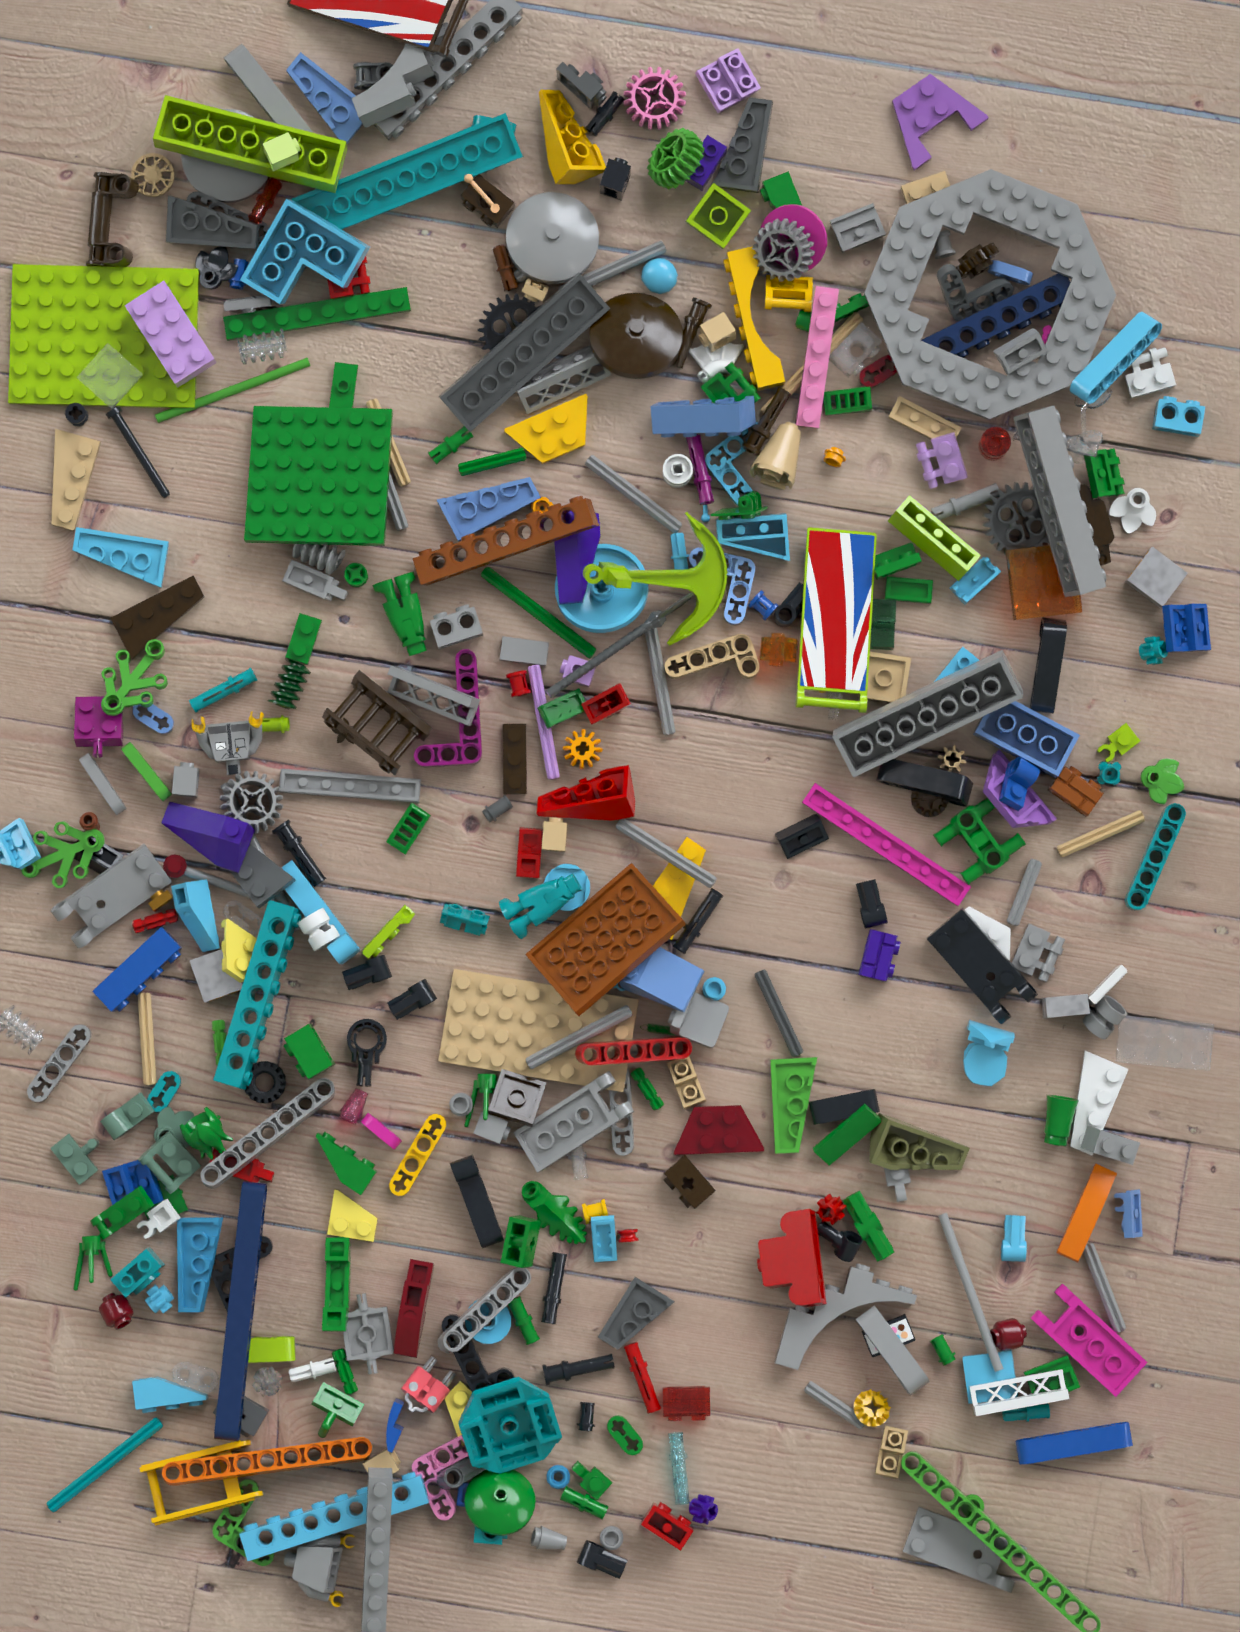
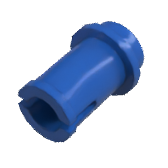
(235, 282)

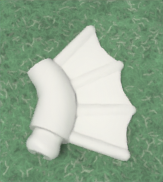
(715, 361)

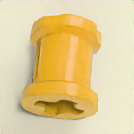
(594, 1210)

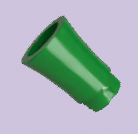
(1059, 1119)

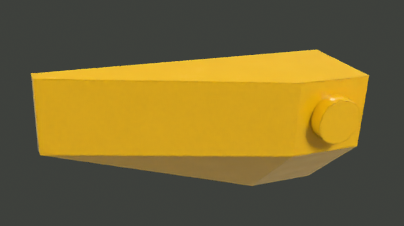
(567, 147)

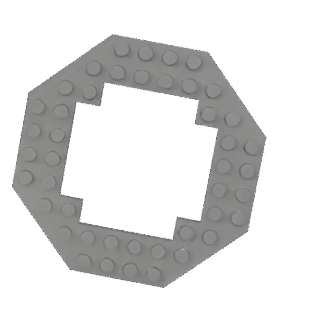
(1021, 210)

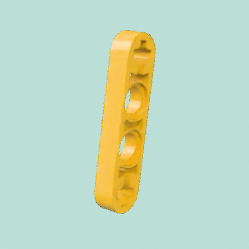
(415, 1153)

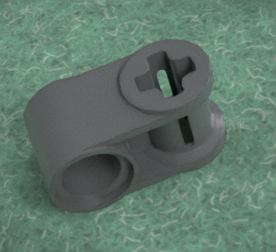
(371, 72)

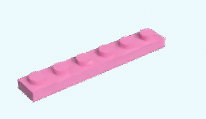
(817, 356)

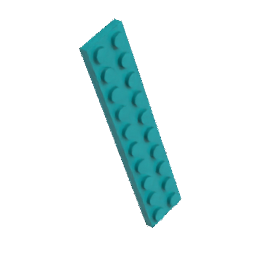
(416, 173)

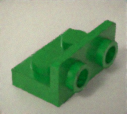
(896, 560)

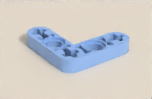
(733, 571)

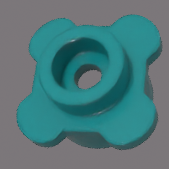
(1114, 777)

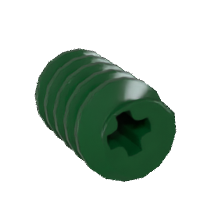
(290, 684)

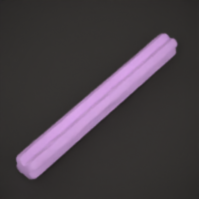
(545, 734)

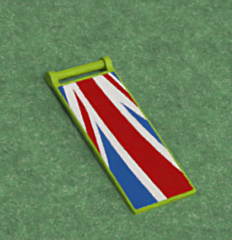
(836, 617)

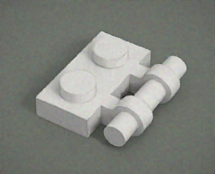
(1151, 379)

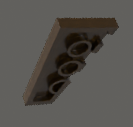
(156, 614)

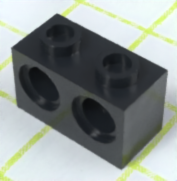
(615, 178)

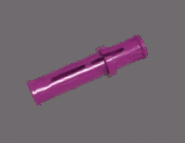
(702, 479)

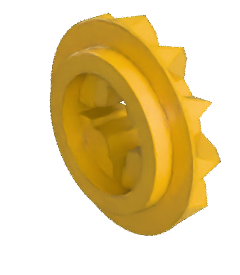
(865, 1415)

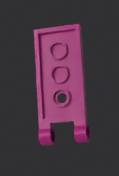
(1097, 1349)

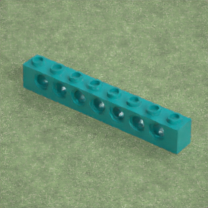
(246, 1003)

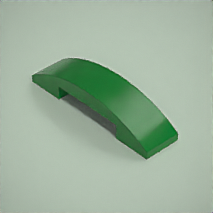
(337, 1285)

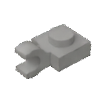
(897, 1179)

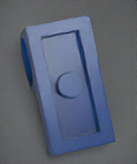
(1018, 778)

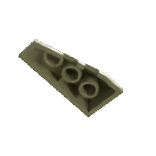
(905, 1146)

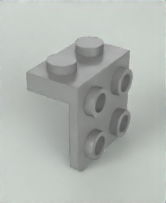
(700, 1021)

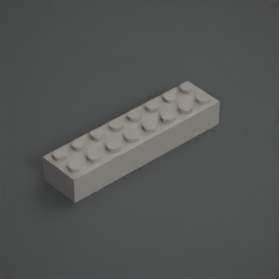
(1060, 501)
(927, 713)

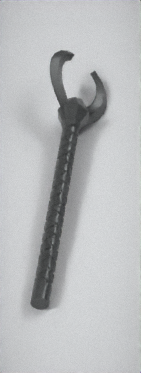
(655, 620)

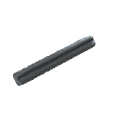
(778, 1013)

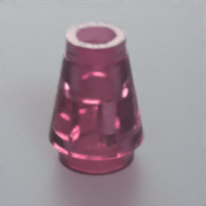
(354, 1107)

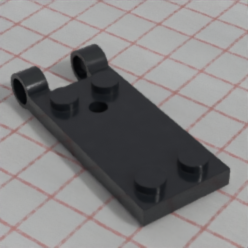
(975, 955)

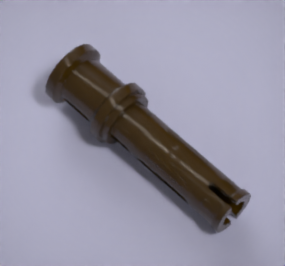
(693, 322)
(759, 433)

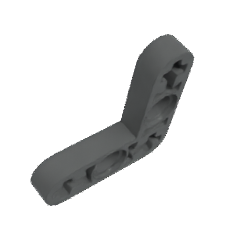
(963, 298)

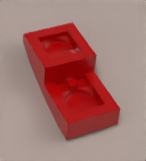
(529, 852)

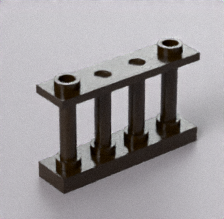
(398, 715)

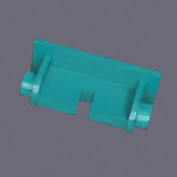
(475, 920)

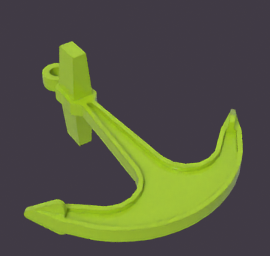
(705, 580)

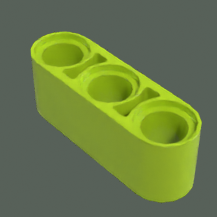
(272, 1349)

